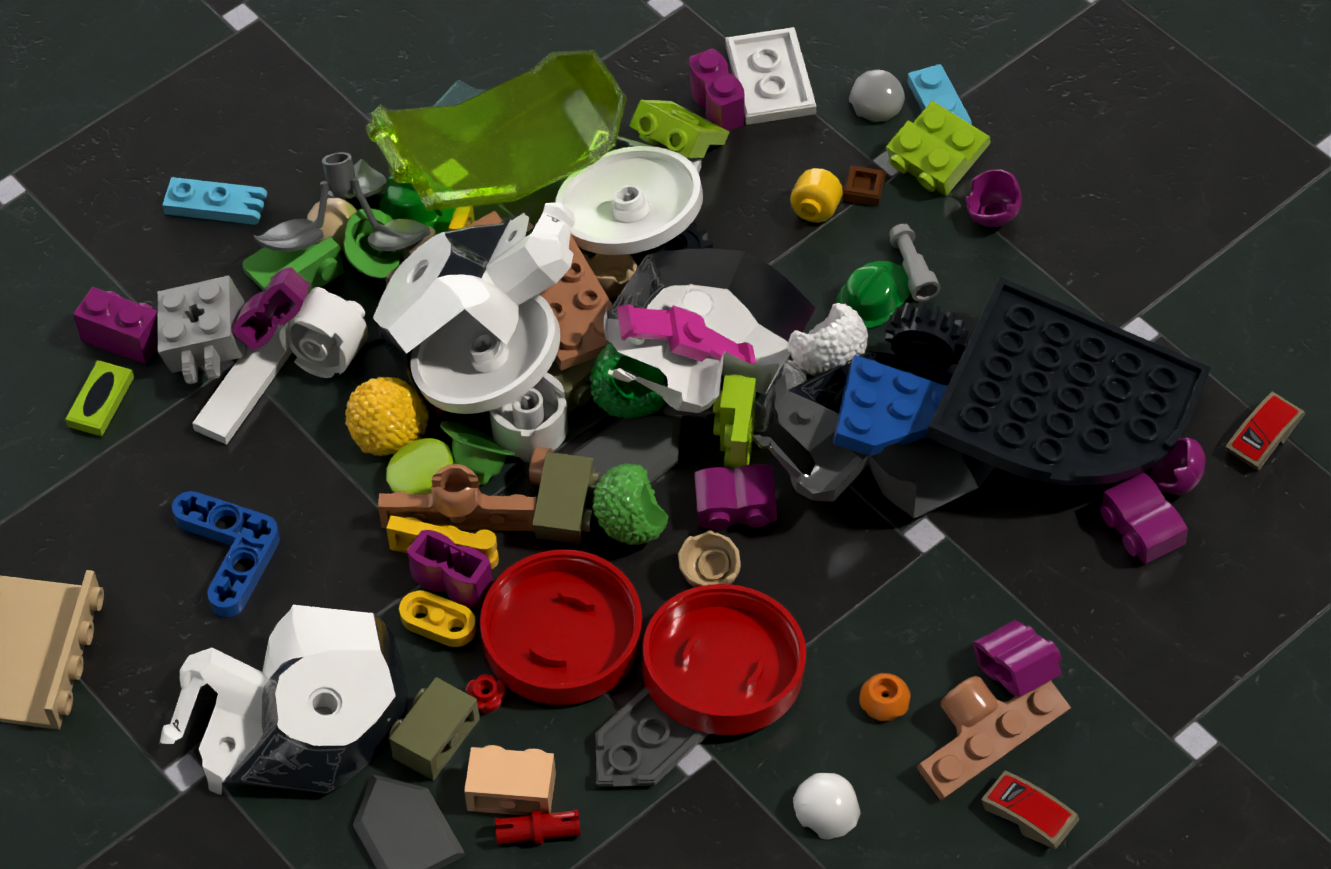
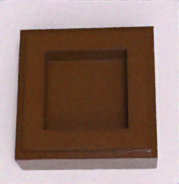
(864, 185)

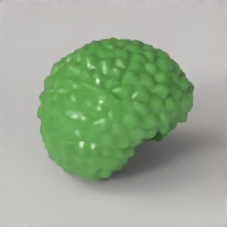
(628, 505)

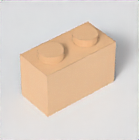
(510, 781)

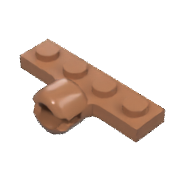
(460, 504)
(986, 730)

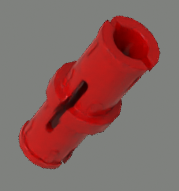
(537, 827)

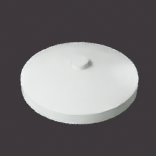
(632, 200)
(473, 371)

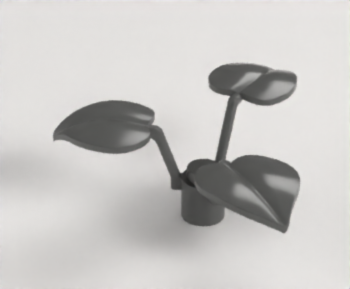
(345, 182)

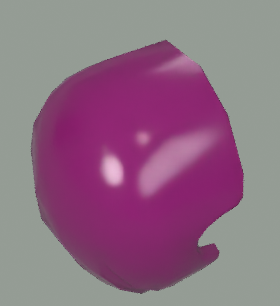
(994, 198)
(1181, 468)

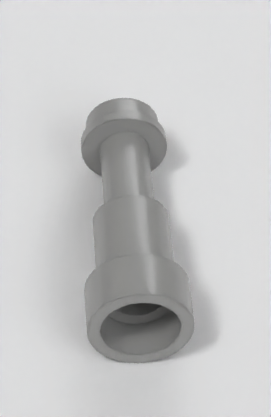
(922, 282)

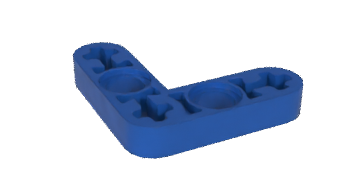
(242, 543)

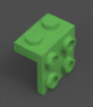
(315, 264)

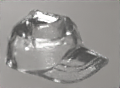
(793, 377)

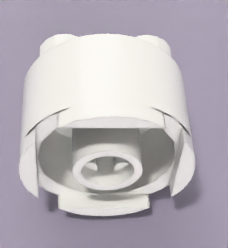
(325, 333)
(532, 419)

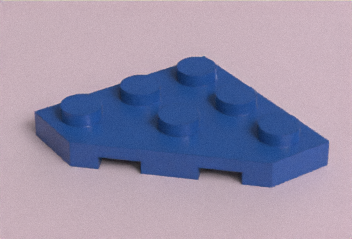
(884, 407)

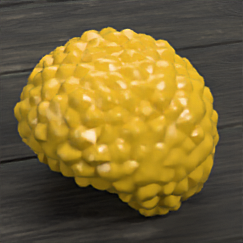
(385, 415)

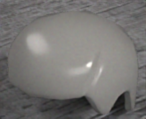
(877, 95)

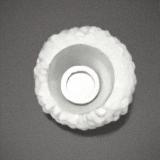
(830, 341)

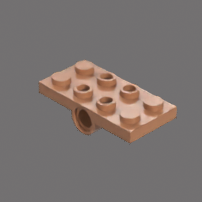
(580, 311)

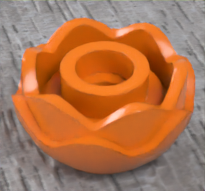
(885, 708)

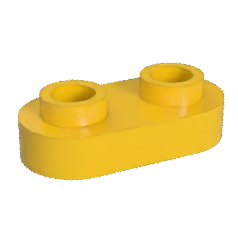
(439, 619)

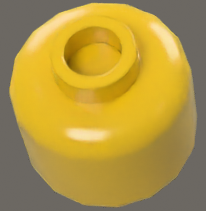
(816, 195)

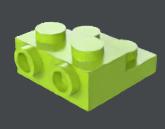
(676, 128)
(937, 148)
(735, 419)

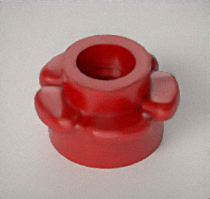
(487, 702)

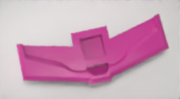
(683, 329)

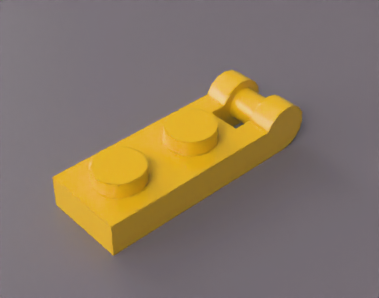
(403, 532)

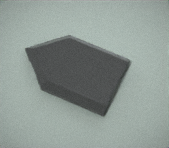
(640, 441)
(641, 744)
(404, 827)

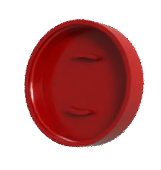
(561, 627)
(723, 659)

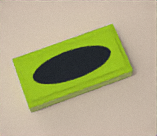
(99, 398)

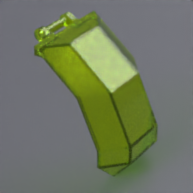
(506, 137)

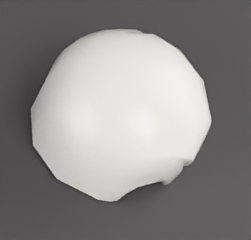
(827, 805)

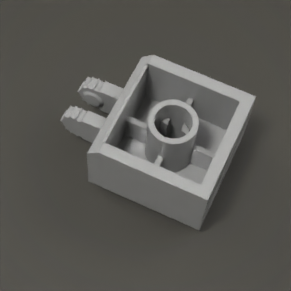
(198, 327)

